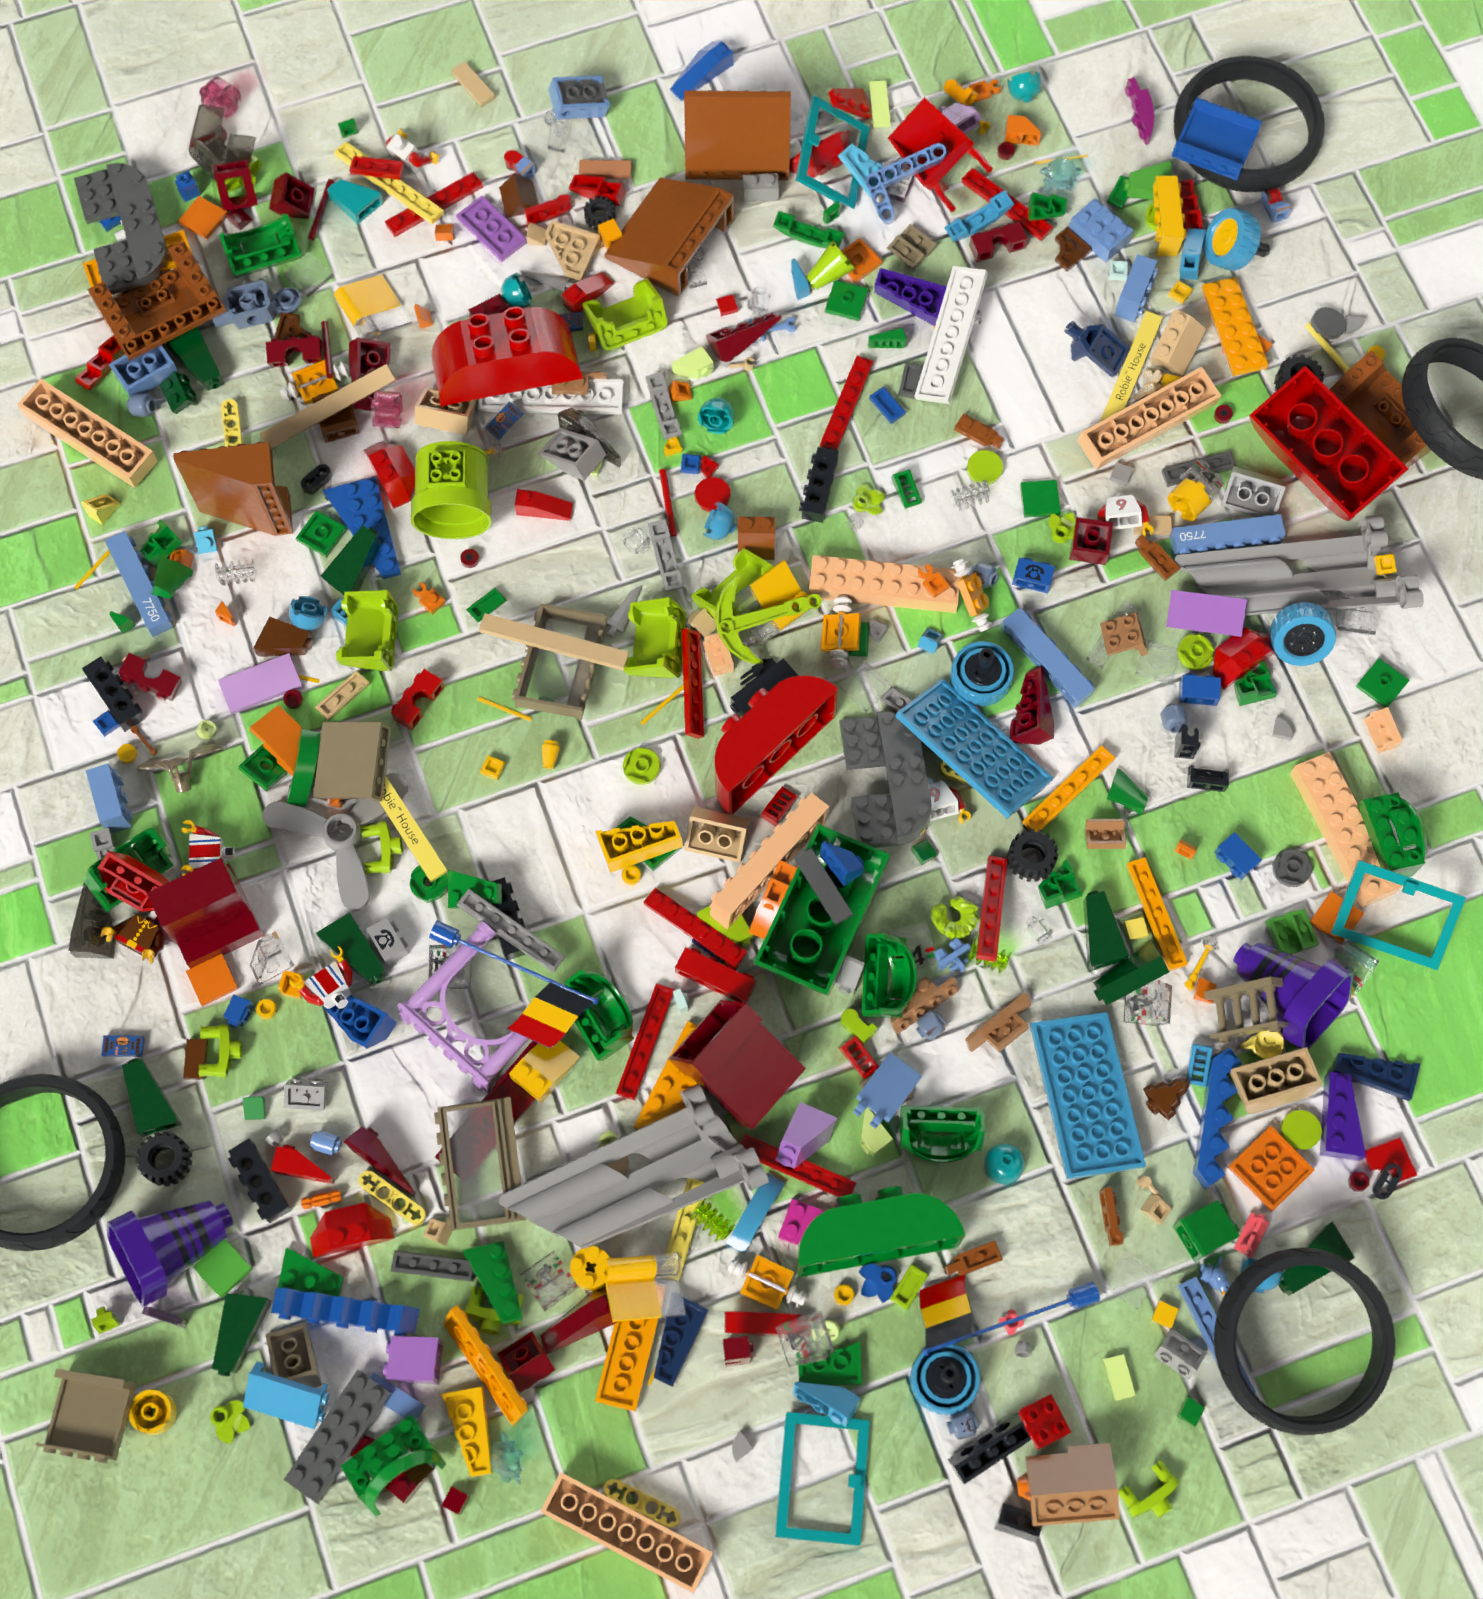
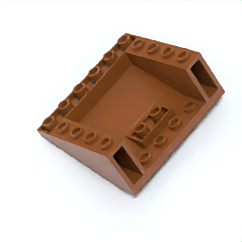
(736, 134)
(670, 230)
(161, 308)
(1378, 403)
(238, 486)

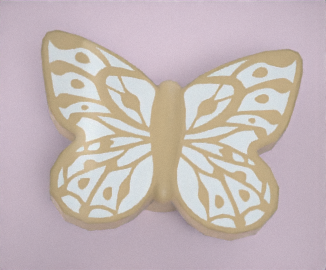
(1150, 384)

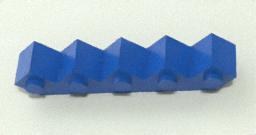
(1214, 1117)
(345, 1311)

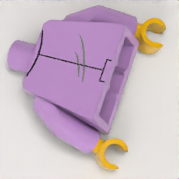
(965, 118)

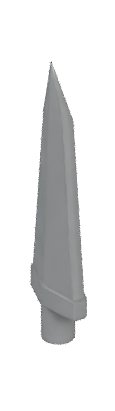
(553, 281)
(620, 617)

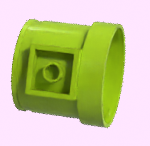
(451, 491)

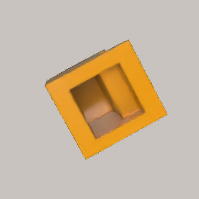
(955, 90)

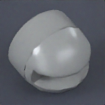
(274, 1138)
(1023, 1349)

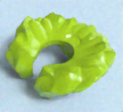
(960, 928)

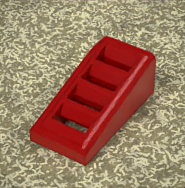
(766, 815)
(853, 1061)

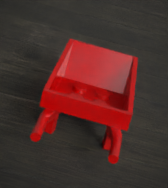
(927, 127)

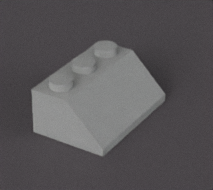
(1253, 492)

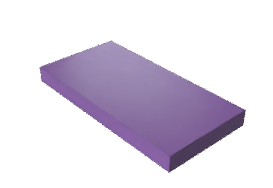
(492, 228)
(1206, 613)

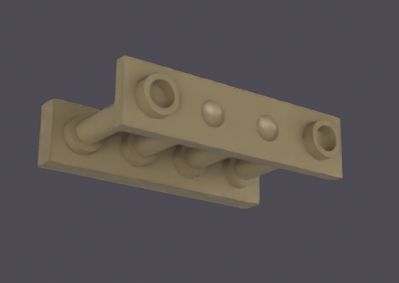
(1235, 993)

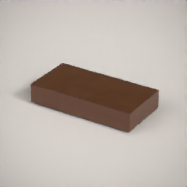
(195, 1054)

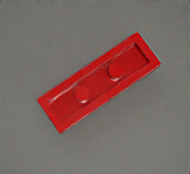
(377, 167)

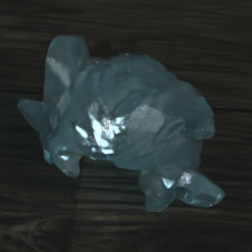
(1060, 174)
(506, 1459)

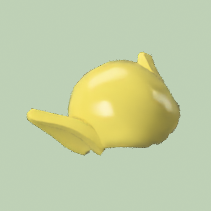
(1265, 1044)

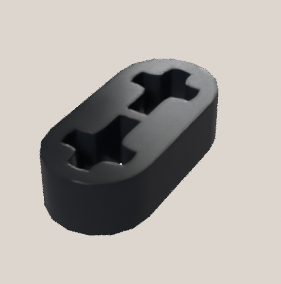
(316, 479)
(1391, 1183)

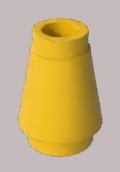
(550, 752)

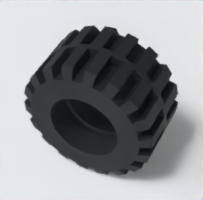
(1293, 365)
(1032, 840)
(149, 1152)

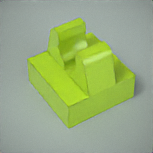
(105, 1320)

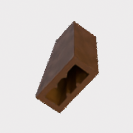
(282, 638)

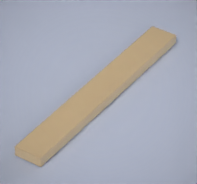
(328, 406)
(554, 641)

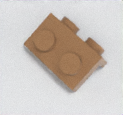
(1105, 834)

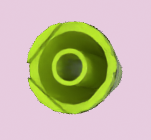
(829, 267)

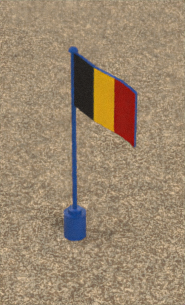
(549, 1012)
(948, 1312)

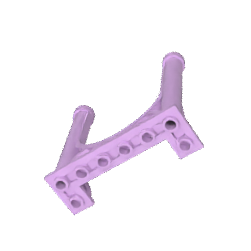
(420, 1003)

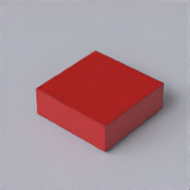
(727, 305)

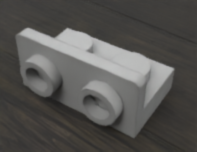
(305, 1094)
(1180, 1354)

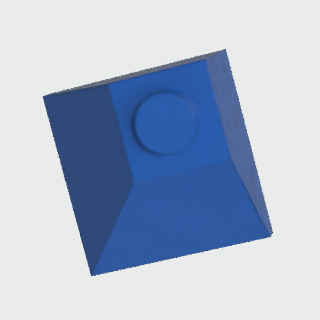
(842, 862)

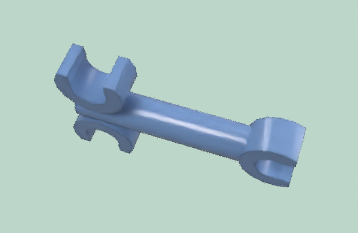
(780, 326)

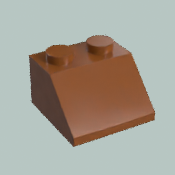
(757, 536)

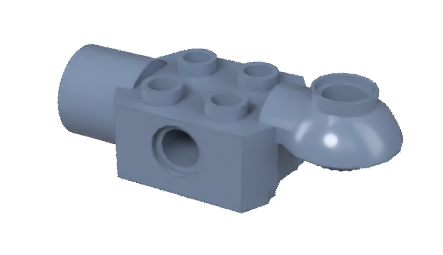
(256, 305)

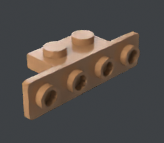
(578, 387)
(925, 998)
(1003, 1027)

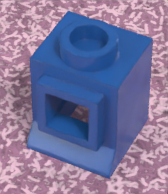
(187, 186)
(238, 1011)

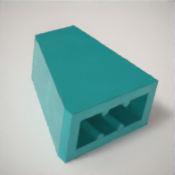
(354, 199)

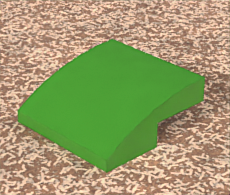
(1292, 932)
(222, 1268)

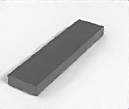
(1217, 463)
(823, 886)
(432, 1266)

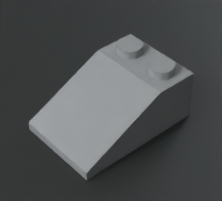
(573, 453)

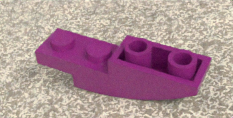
(1143, 109)

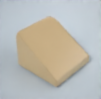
(536, 235)
(1156, 1209)
(438, 1231)

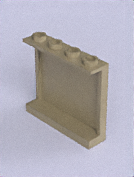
(352, 760)
(89, 1416)

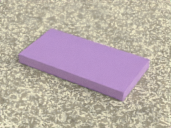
(259, 683)

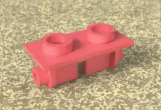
(1251, 1234)

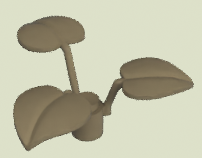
(180, 778)

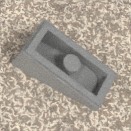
(895, 700)

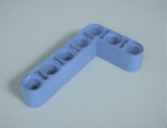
(880, 188)

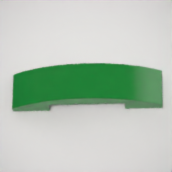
(806, 233)
(304, 768)

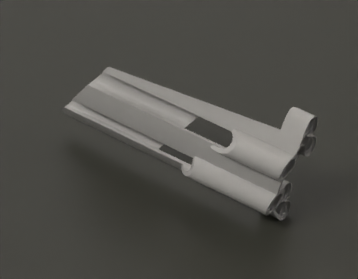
(1338, 564)
(595, 1202)

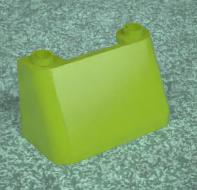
(629, 318)
(748, 567)
(369, 630)
(657, 638)

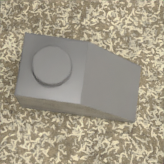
(850, 975)

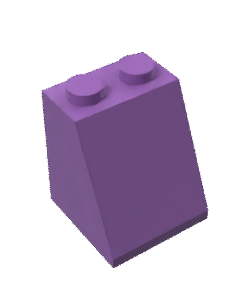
(805, 1135)
(413, 1359)

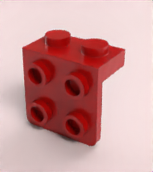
(1044, 1421)

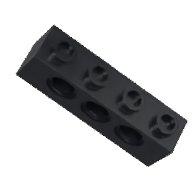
(816, 510)
(96, 672)
(509, 908)
(278, 1205)
(989, 1449)

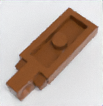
(978, 432)
(1157, 557)
(1110, 1217)
(975, 1259)

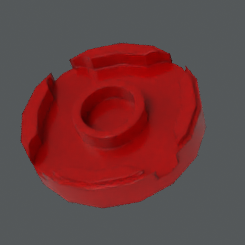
(711, 491)

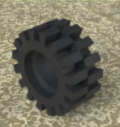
(598, 204)

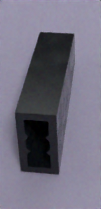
(767, 680)

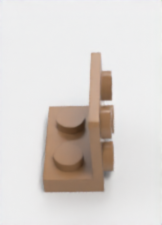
(1123, 634)

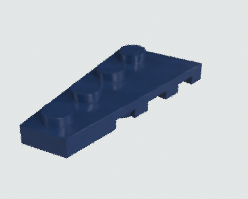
(1387, 1076)
(677, 1341)

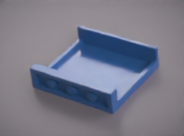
(1216, 138)

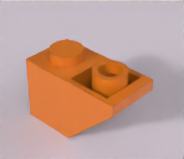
(1021, 131)

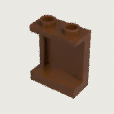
(339, 425)

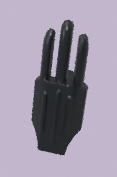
(757, 670)

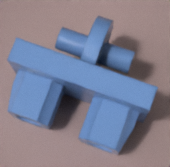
(945, 960)

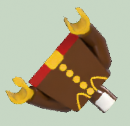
(138, 935)

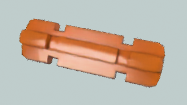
(321, 1199)

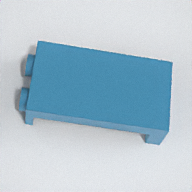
(285, 1398)

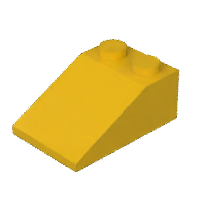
(544, 1069)

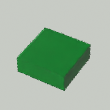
(347, 128)
(831, 213)

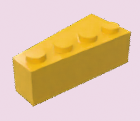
(1168, 215)
(637, 844)

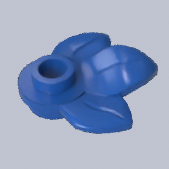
(875, 1283)

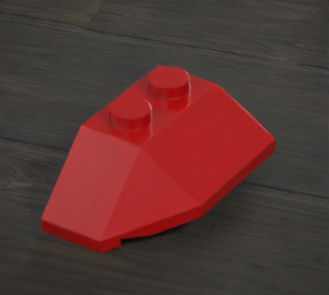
(825, 155)
(393, 471)
(1240, 655)
(129, 880)
(350, 1229)

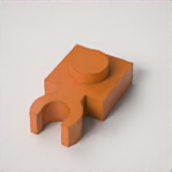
(985, 90)
(933, 583)
(429, 599)

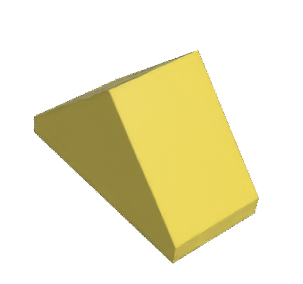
(100, 507)

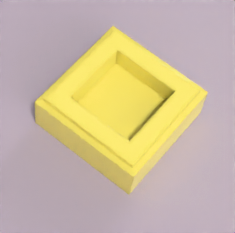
(1136, 929)

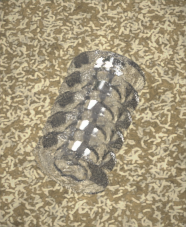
(970, 495)
(236, 573)

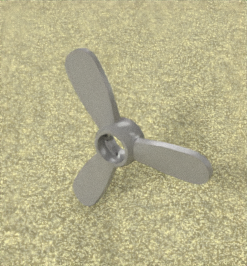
(350, 871)

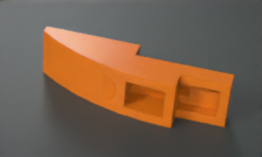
(772, 899)

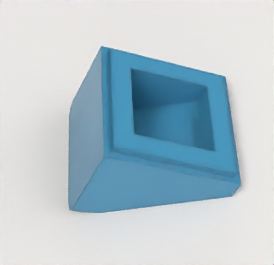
(930, 640)

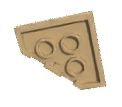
(572, 248)

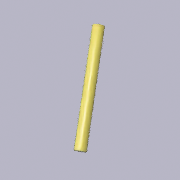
(1330, 351)

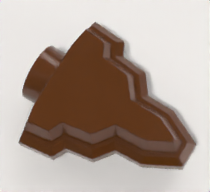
(1166, 1096)

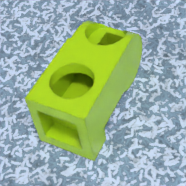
(855, 1026)

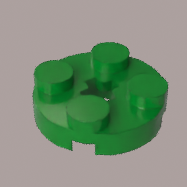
(427, 893)

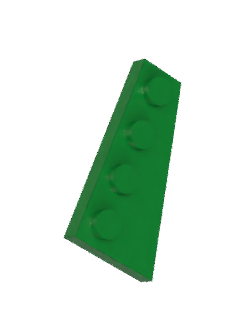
(494, 1273)

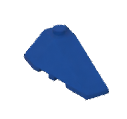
(703, 68)
(363, 1022)

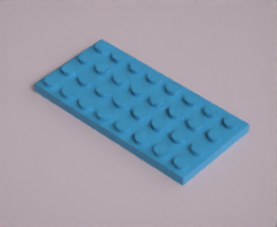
(974, 748)
(1087, 1095)

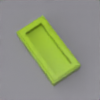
(909, 1287)

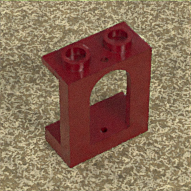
(230, 170)

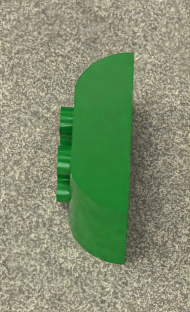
(802, 937)
(877, 1231)

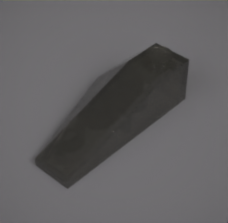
(577, 422)
(87, 928)

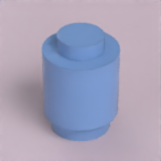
(325, 1143)

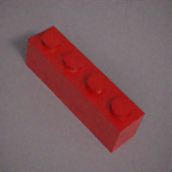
(715, 976)

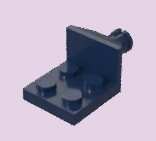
(1098, 345)

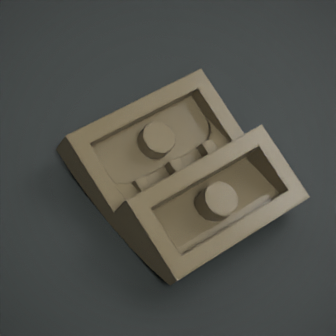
(912, 246)

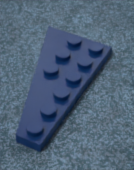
(360, 505)

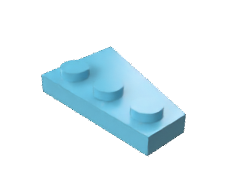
(861, 166)

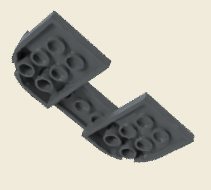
(124, 193)
(906, 810)

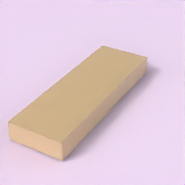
(473, 84)
(342, 695)

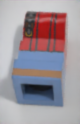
(520, 164)
(1275, 205)

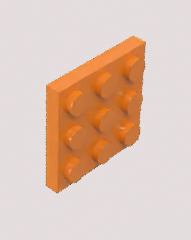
(1271, 1168)

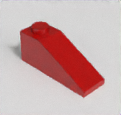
(584, 291)
(541, 505)
(294, 1164)

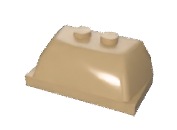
(1276, 1080)

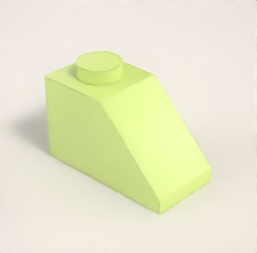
(693, 365)
(873, 1139)

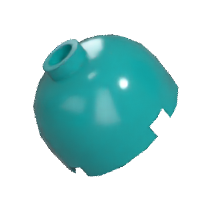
(1025, 86)
(515, 292)
(716, 415)
(1004, 1164)

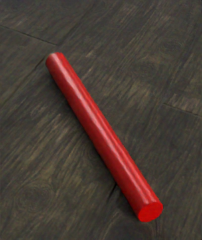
(667, 501)

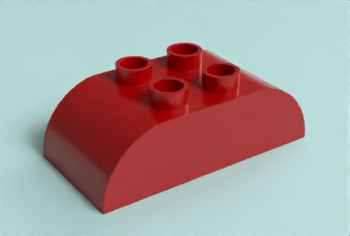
(503, 354)
(1325, 445)
(769, 736)

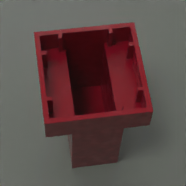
(206, 912)
(737, 1062)

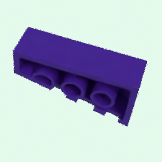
(911, 294)
(1340, 1120)

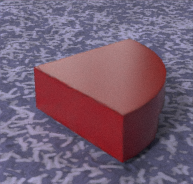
(708, 466)

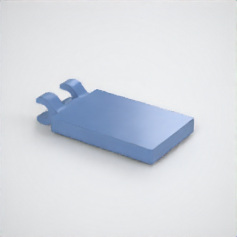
(887, 1089)

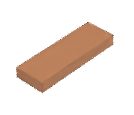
(606, 168)

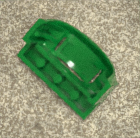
(261, 247)
(1408, 827)
(148, 846)
(878, 954)
(611, 1009)
(941, 1148)
(388, 1458)

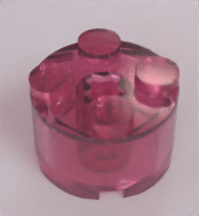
(220, 94)
(387, 409)

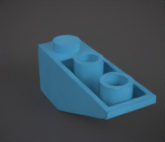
(1192, 254)
(831, 1400)

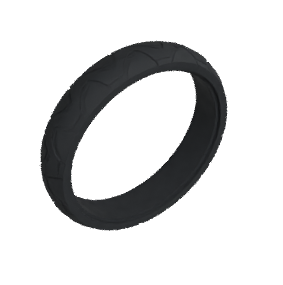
(1277, 76)
(1426, 415)
(113, 1165)
(1381, 1357)

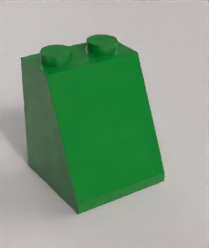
(1206, 1230)

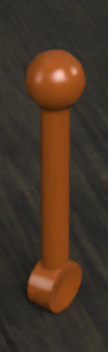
(134, 729)

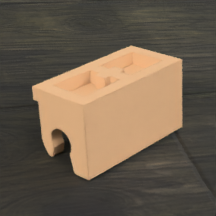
(718, 655)
(1383, 730)

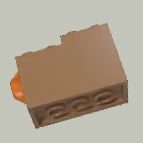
(1071, 1486)

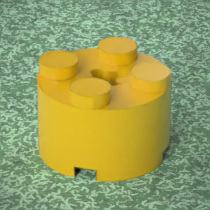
(1189, 499)
(579, 1265)
(142, 1408)

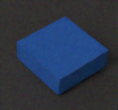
(690, 463)
(106, 723)

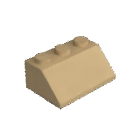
(1178, 343)
(451, 418)
(716, 834)

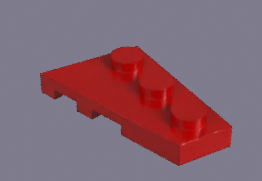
(851, 101)

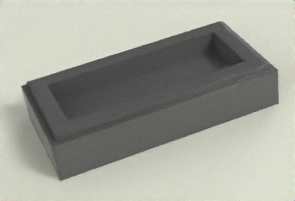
(910, 380)

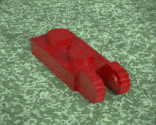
(548, 209)

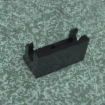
(1186, 745)
(1207, 779)
(1017, 1523)

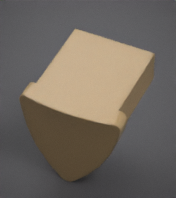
(702, 622)

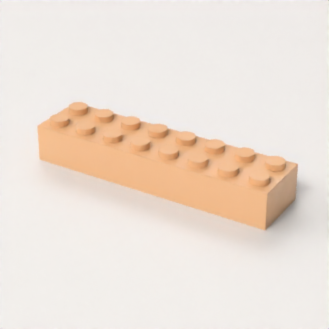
(1148, 418)
(87, 433)
(880, 583)
(1340, 823)
(757, 872)
(627, 1532)

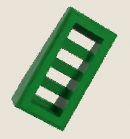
(888, 339)
(898, 486)

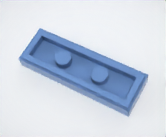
(400, 1401)

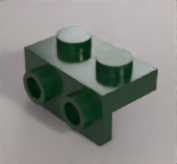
(178, 392)

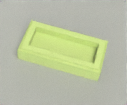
(1119, 1377)

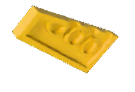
(469, 1419)

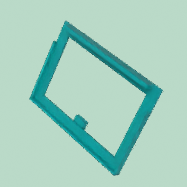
(811, 138)
(1409, 887)
(854, 1481)

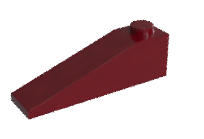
(731, 342)
(364, 358)
(1034, 714)
(369, 1148)
(582, 1320)
(406, 1483)

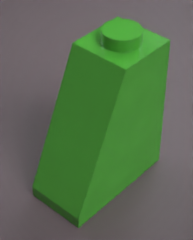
(1141, 182)

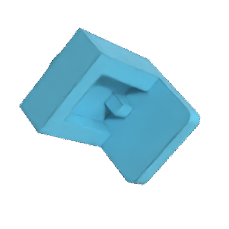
(205, 539)

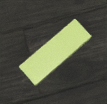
(879, 104)

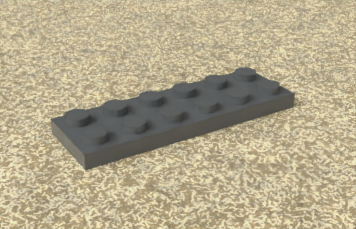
(337, 1436)

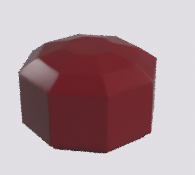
(1358, 1181)

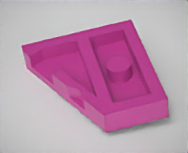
(797, 1220)

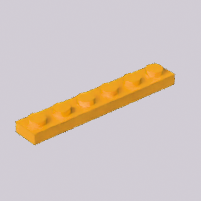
(1069, 789)
(1156, 914)

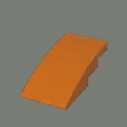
(280, 737)

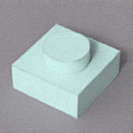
(1118, 270)
(681, 1000)

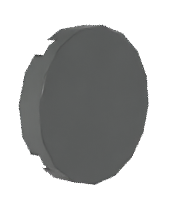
(1328, 323)
(1292, 868)

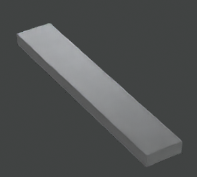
(511, 931)

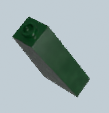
(195, 357)
(353, 562)
(1102, 933)
(355, 948)
(1131, 974)
(148, 1102)
(1298, 1277)
(237, 1329)

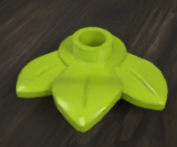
(868, 500)
(1062, 525)
(232, 1423)

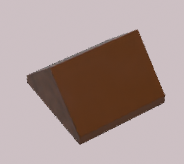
(517, 194)

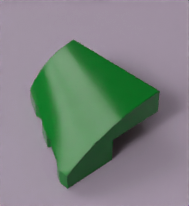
(1046, 207)
(160, 544)
(169, 577)
(1255, 686)
(1127, 793)
(1059, 887)

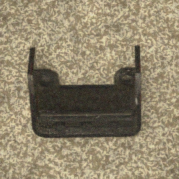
(209, 137)

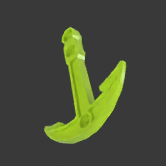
(737, 623)

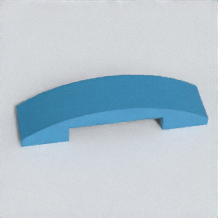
(981, 218)
(755, 1214)

